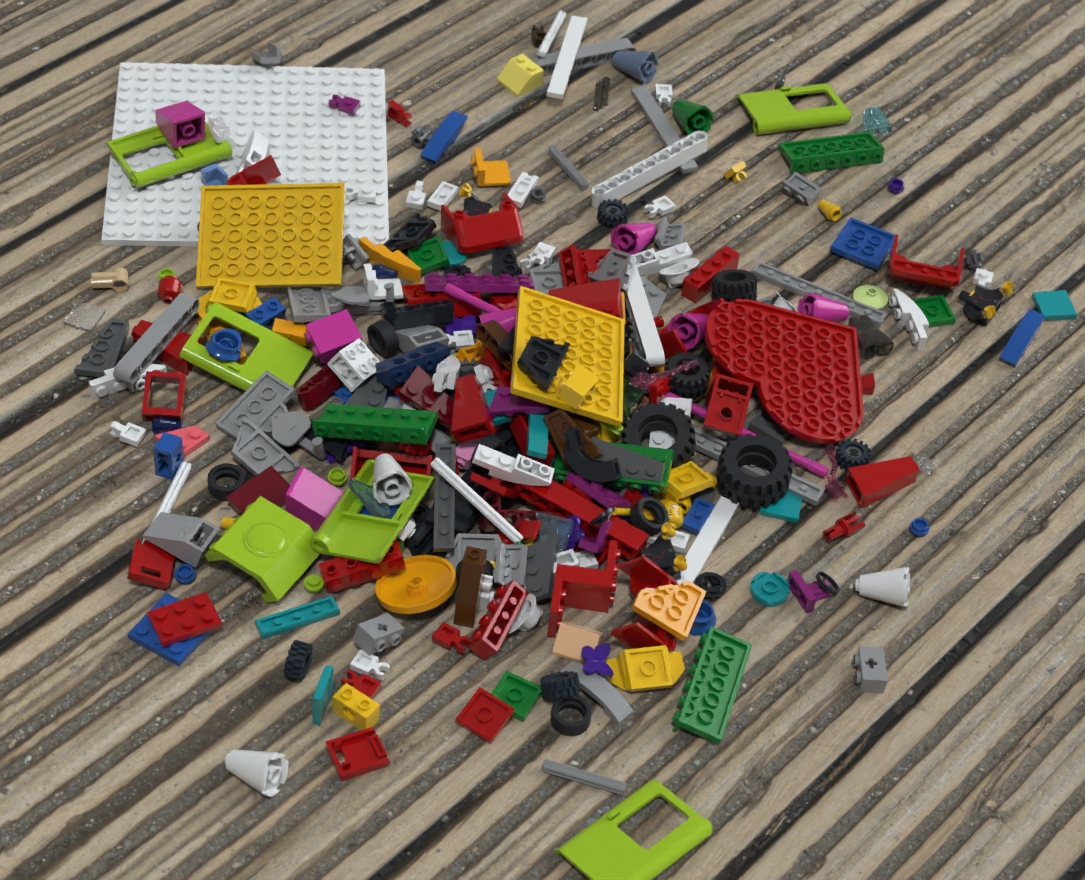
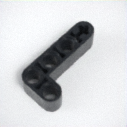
(417, 314)

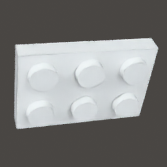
(663, 438)

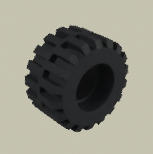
(734, 285)
(690, 383)

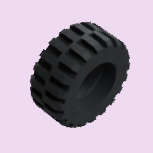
(662, 417)
(752, 489)

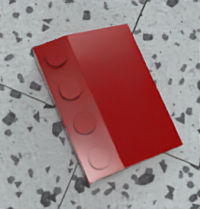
(416, 294)
(600, 296)

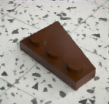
(557, 424)

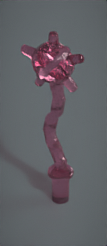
(643, 380)
(834, 487)

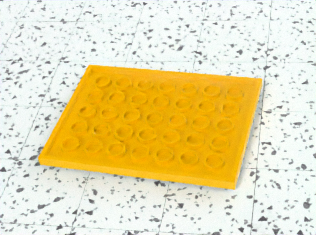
(271, 235)
(594, 343)

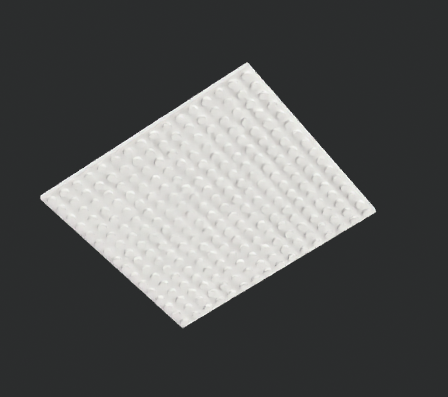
(278, 102)

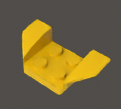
(232, 294)
(686, 481)
(646, 668)

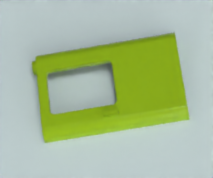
(775, 113)
(188, 156)
(272, 353)
(364, 536)
(609, 854)

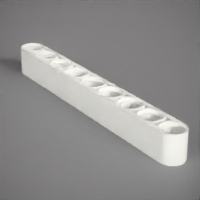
(650, 168)
(643, 321)

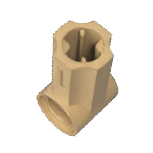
(116, 279)

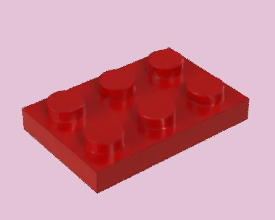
(184, 619)

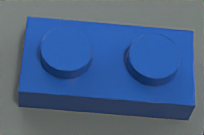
(697, 516)

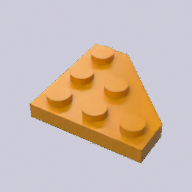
(671, 606)

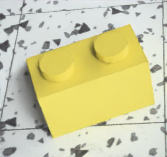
(521, 75)

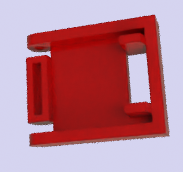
(153, 559)
(361, 752)

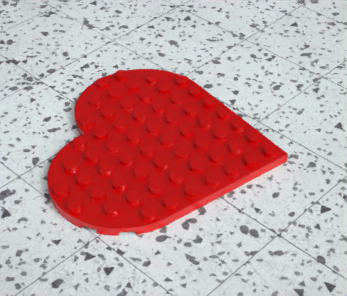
(797, 361)

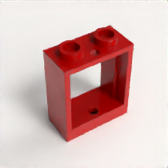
(158, 376)

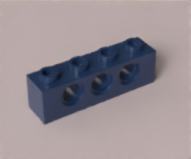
(399, 368)

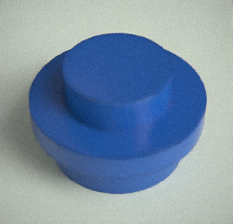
(919, 527)
(185, 573)

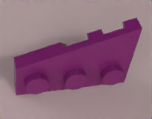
(509, 403)
(598, 492)

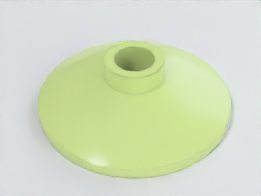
(871, 296)

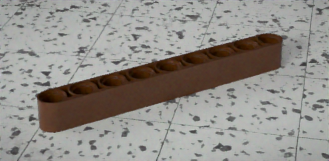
(492, 335)

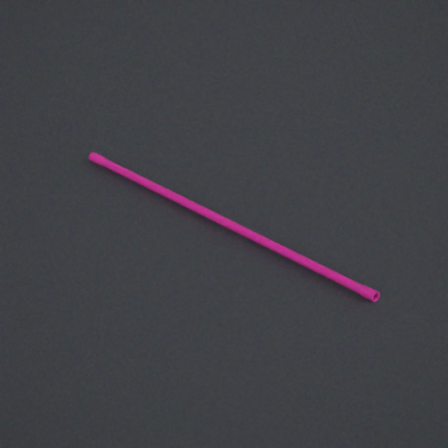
(812, 466)

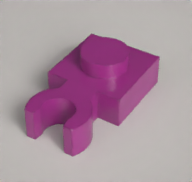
(346, 104)

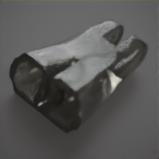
(870, 338)

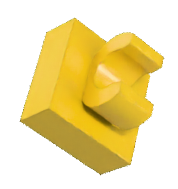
(736, 171)

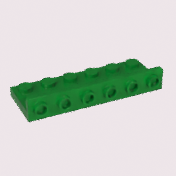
(832, 152)
(375, 424)
(659, 454)
(712, 685)

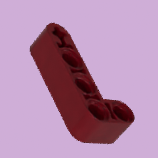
(318, 388)
(515, 515)

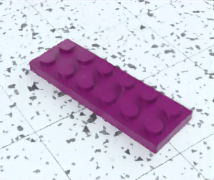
(483, 283)

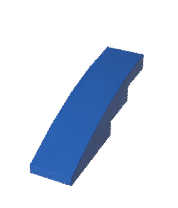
(443, 137)
(1022, 337)

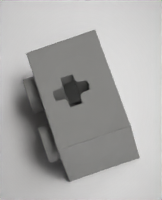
(378, 634)
(871, 669)

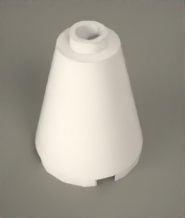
(390, 481)
(886, 586)
(258, 769)

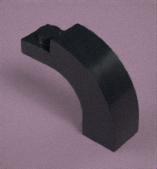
(586, 465)

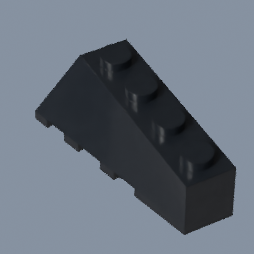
(633, 358)

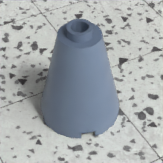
(637, 64)

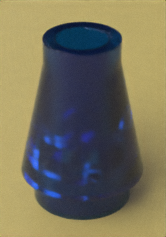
(384, 272)
(163, 424)

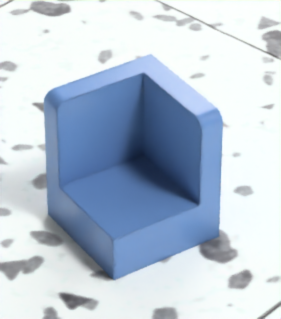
(213, 175)

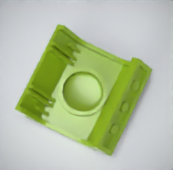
(267, 546)

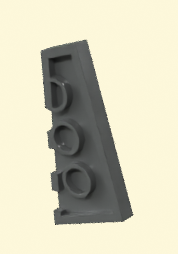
(105, 351)

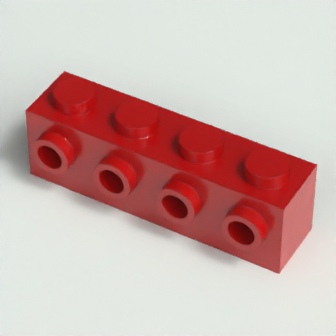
(573, 266)
(700, 281)
(347, 572)
(498, 619)

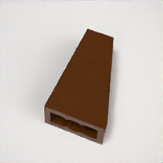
(470, 586)

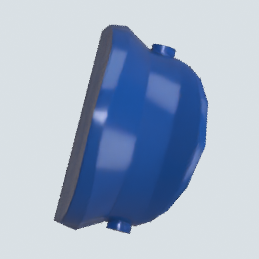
(225, 345)
(704, 619)

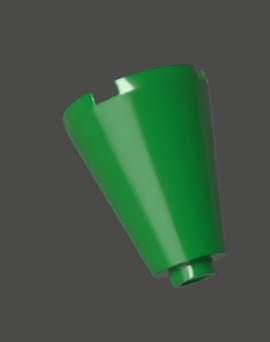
(692, 116)

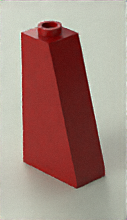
(171, 353)
(470, 410)
(880, 479)

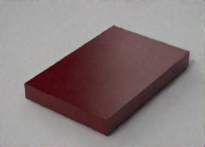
(266, 484)

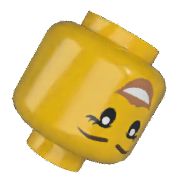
(675, 514)

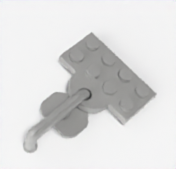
(315, 303)
(265, 407)

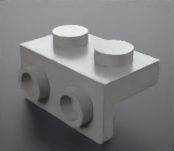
(268, 57)
(801, 188)
(669, 234)
(510, 563)

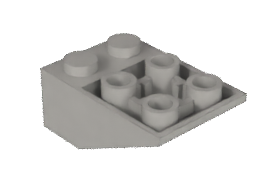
(420, 336)
(182, 536)

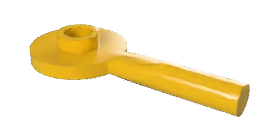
(626, 512)

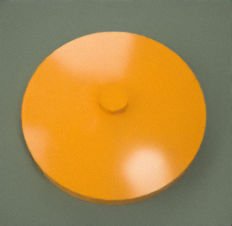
(419, 587)

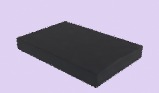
(463, 511)

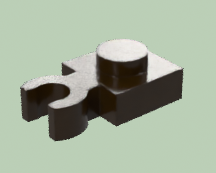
(538, 34)

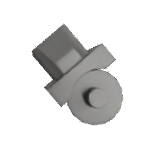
(354, 252)

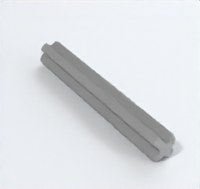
(568, 167)
(584, 776)

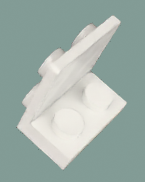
(375, 286)
(354, 364)

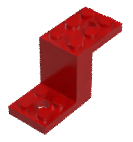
(729, 398)
(584, 588)

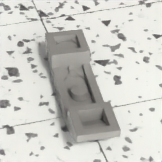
(603, 692)

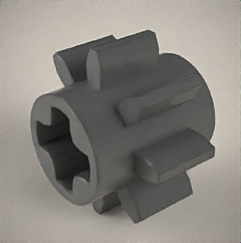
(420, 136)
(973, 259)

